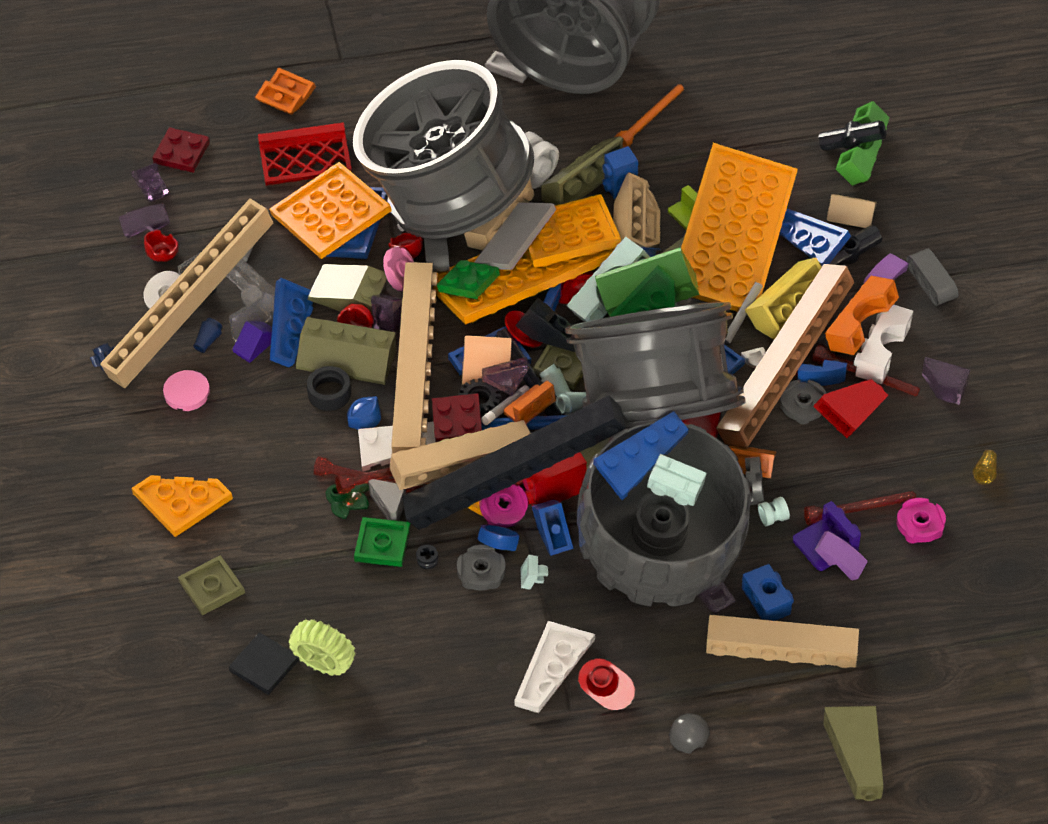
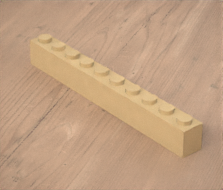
(186, 293)
(413, 357)

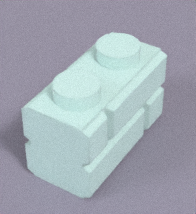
(676, 480)

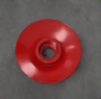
(511, 320)

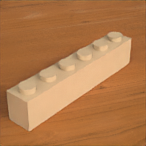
(438, 459)
(782, 641)

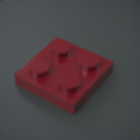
(181, 150)
(456, 416)

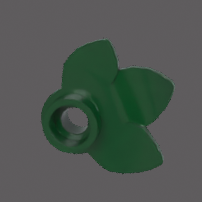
(349, 501)

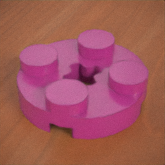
(506, 516)
(916, 531)

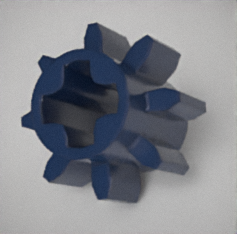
(100, 354)

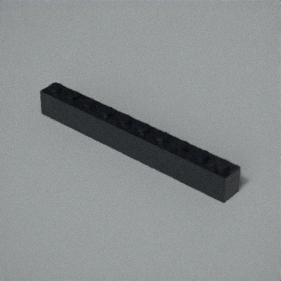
(514, 462)

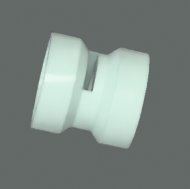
(773, 511)

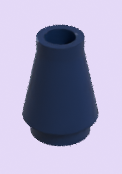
(207, 334)

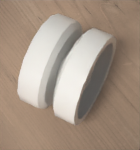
(545, 159)

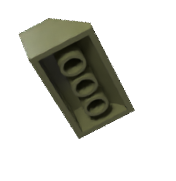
(580, 176)
(358, 350)

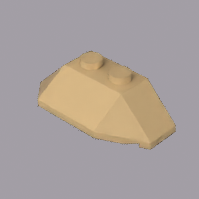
(637, 212)

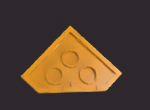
(181, 500)

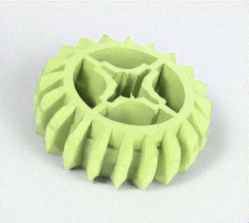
(322, 647)

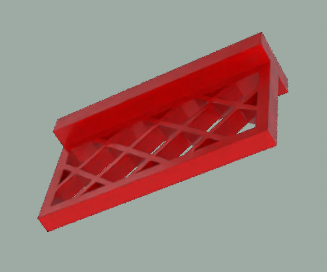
(302, 140)

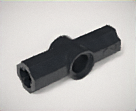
(852, 135)
(857, 245)

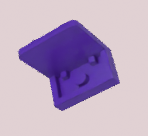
(834, 521)

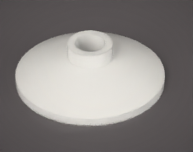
(158, 286)

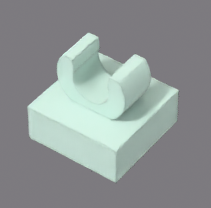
(532, 572)

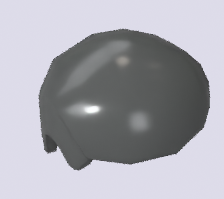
(689, 732)

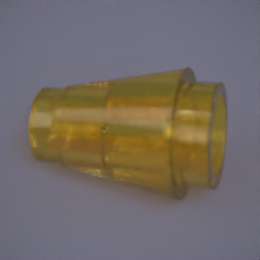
(986, 468)

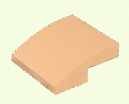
(483, 353)

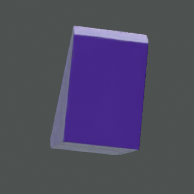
(253, 340)

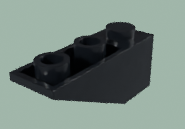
(545, 326)

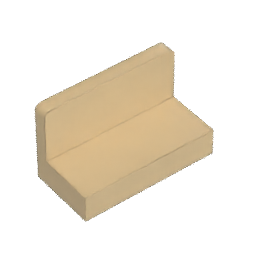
(851, 211)

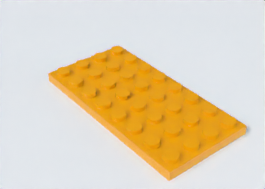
(736, 223)
(518, 284)

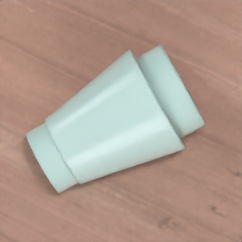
(555, 377)
(570, 401)

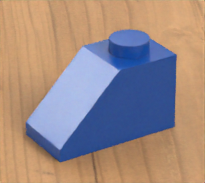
(552, 526)

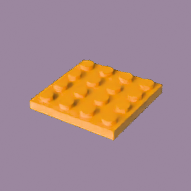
(330, 210)
(575, 231)

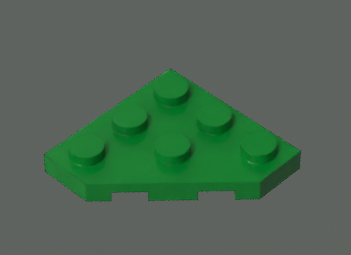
(652, 293)

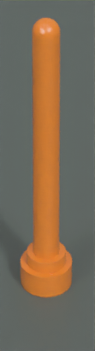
(628, 135)

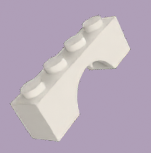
(875, 358)

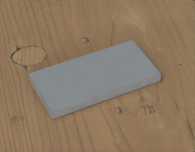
(516, 235)

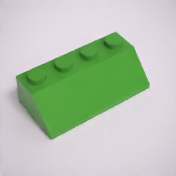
(621, 282)

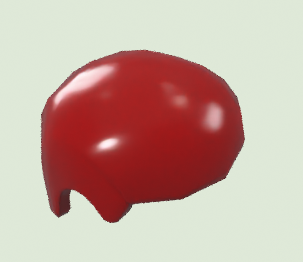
(409, 242)
(160, 247)
(356, 315)

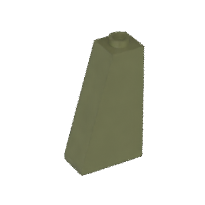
(857, 746)

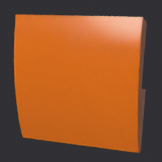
(285, 91)

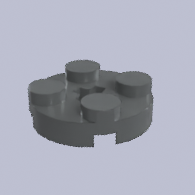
(798, 411)
(754, 476)
(485, 579)

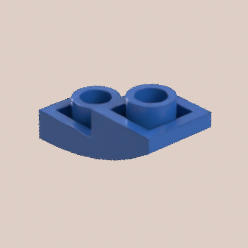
(831, 373)

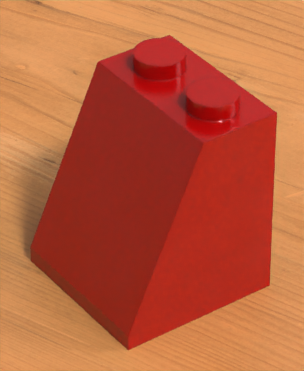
(557, 482)

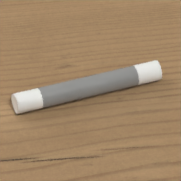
(498, 410)

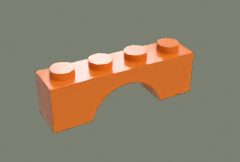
(874, 297)

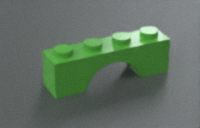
(858, 162)

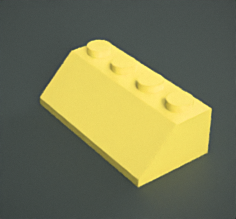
(777, 303)

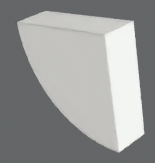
(753, 356)

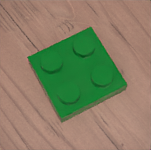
(468, 279)
(382, 542)

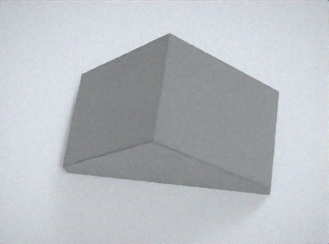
(387, 498)

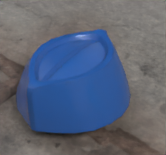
(364, 413)
(498, 537)

